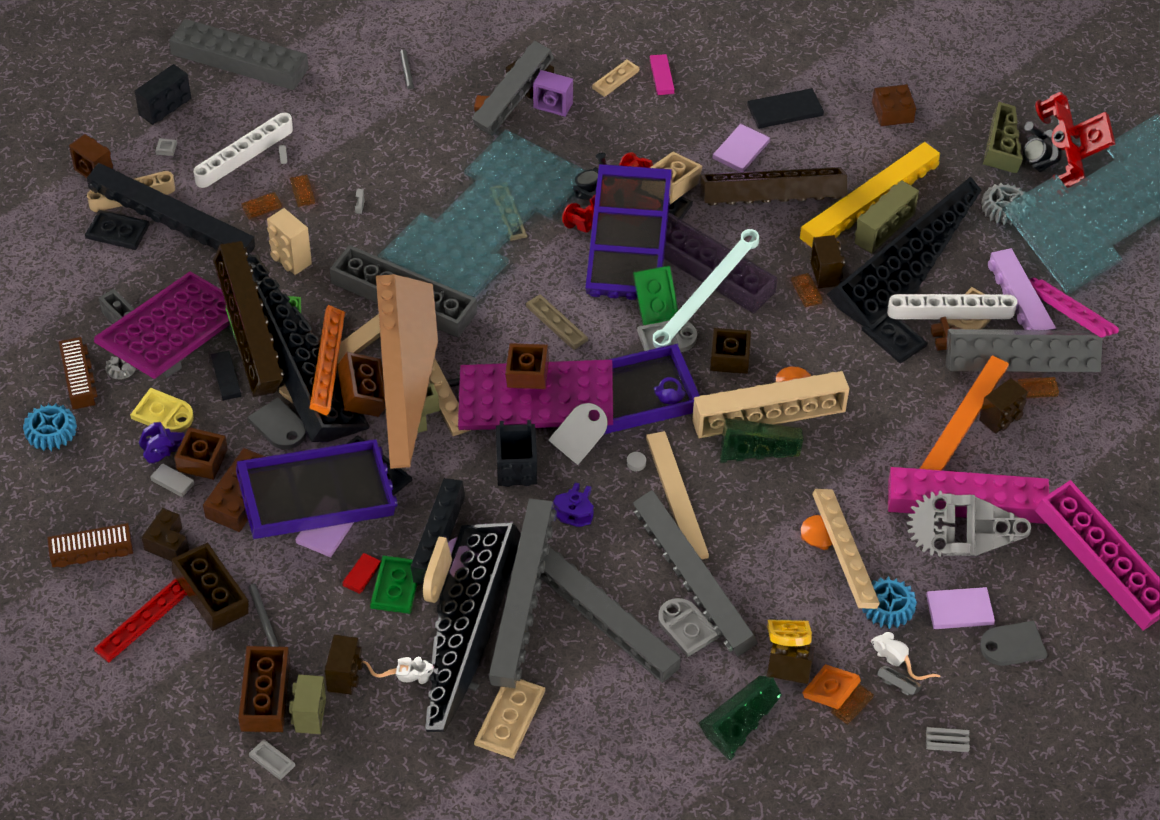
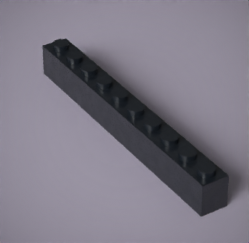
(165, 209)

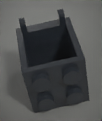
(516, 454)

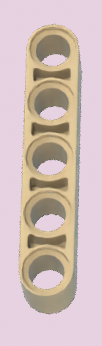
(159, 181)

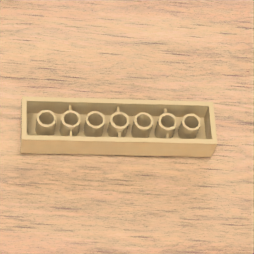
(772, 403)

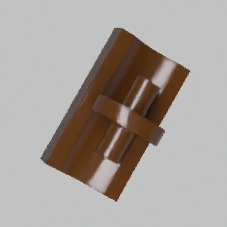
(941, 329)

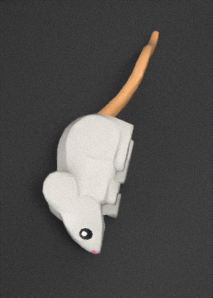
(895, 652)
(408, 670)

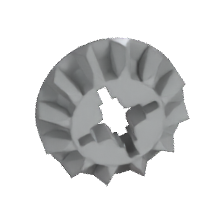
(114, 371)

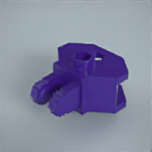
(160, 443)
(575, 505)

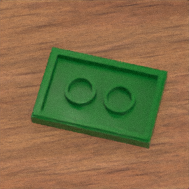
(655, 295)
(394, 586)

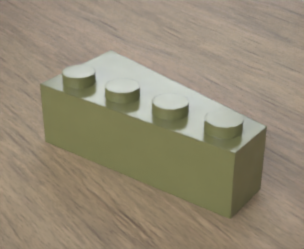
(1003, 140)

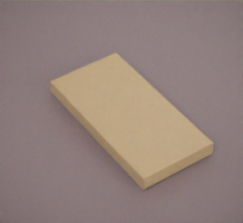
(509, 718)

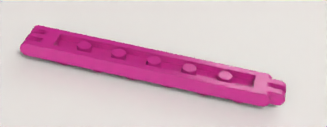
(1073, 309)

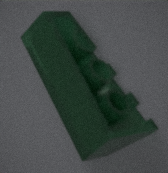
(758, 440)
(740, 715)

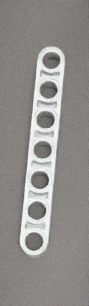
(243, 150)
(952, 306)

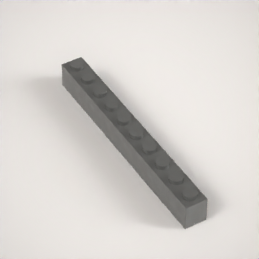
(695, 573)
(521, 594)
(609, 617)

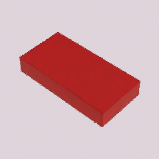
(361, 573)

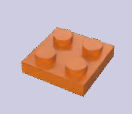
(831, 686)

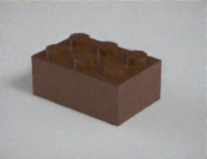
(362, 384)

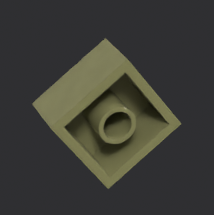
(308, 704)

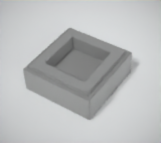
(166, 147)

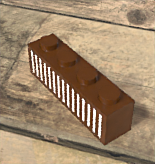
(77, 373)
(90, 545)

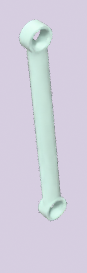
(706, 288)

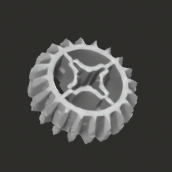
(1003, 195)

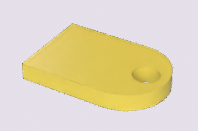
(163, 408)

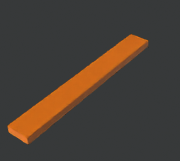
(327, 360)
(965, 415)

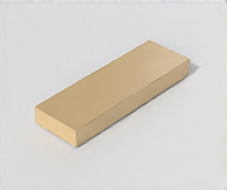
(615, 78)

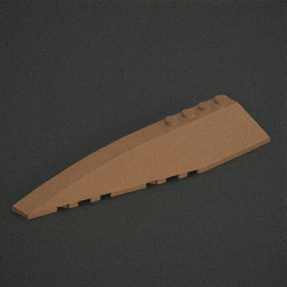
(408, 354)

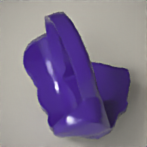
(669, 396)

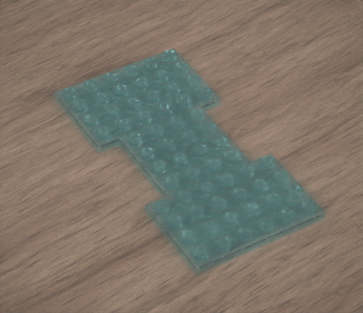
(1080, 224)
(463, 242)

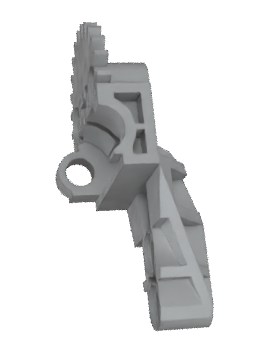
(981, 525)

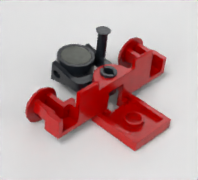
(1094, 136)
(586, 189)

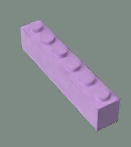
(1015, 282)

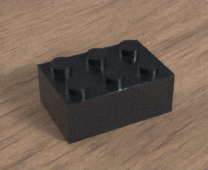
(163, 94)

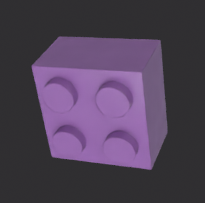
(553, 93)

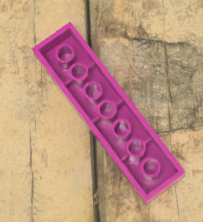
(1006, 492)
(1103, 552)

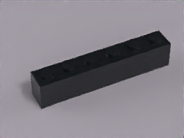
(440, 524)

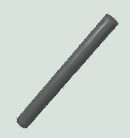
(263, 616)

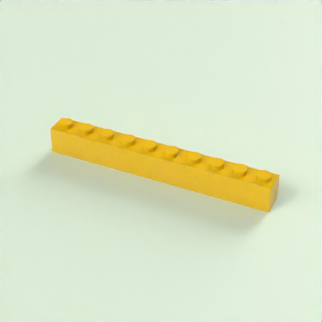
(848, 209)

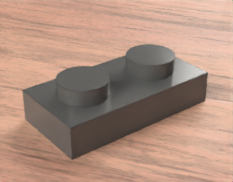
(905, 684)

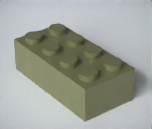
(886, 216)

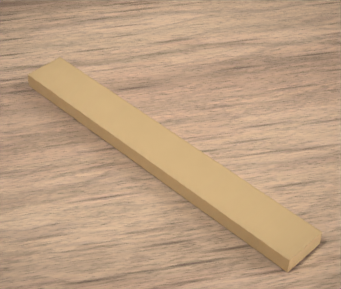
(354, 343)
(676, 491)

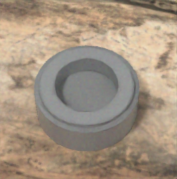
(636, 461)

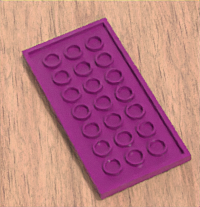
(167, 325)
(487, 400)

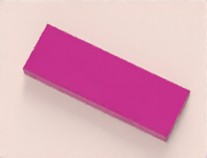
(661, 74)

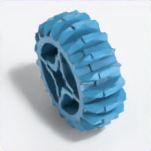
(45, 429)
(901, 602)

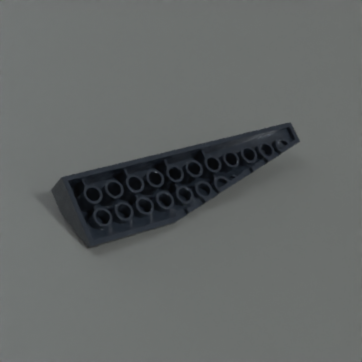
(903, 261)
(298, 359)
(468, 614)

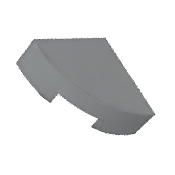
(283, 154)
(360, 201)

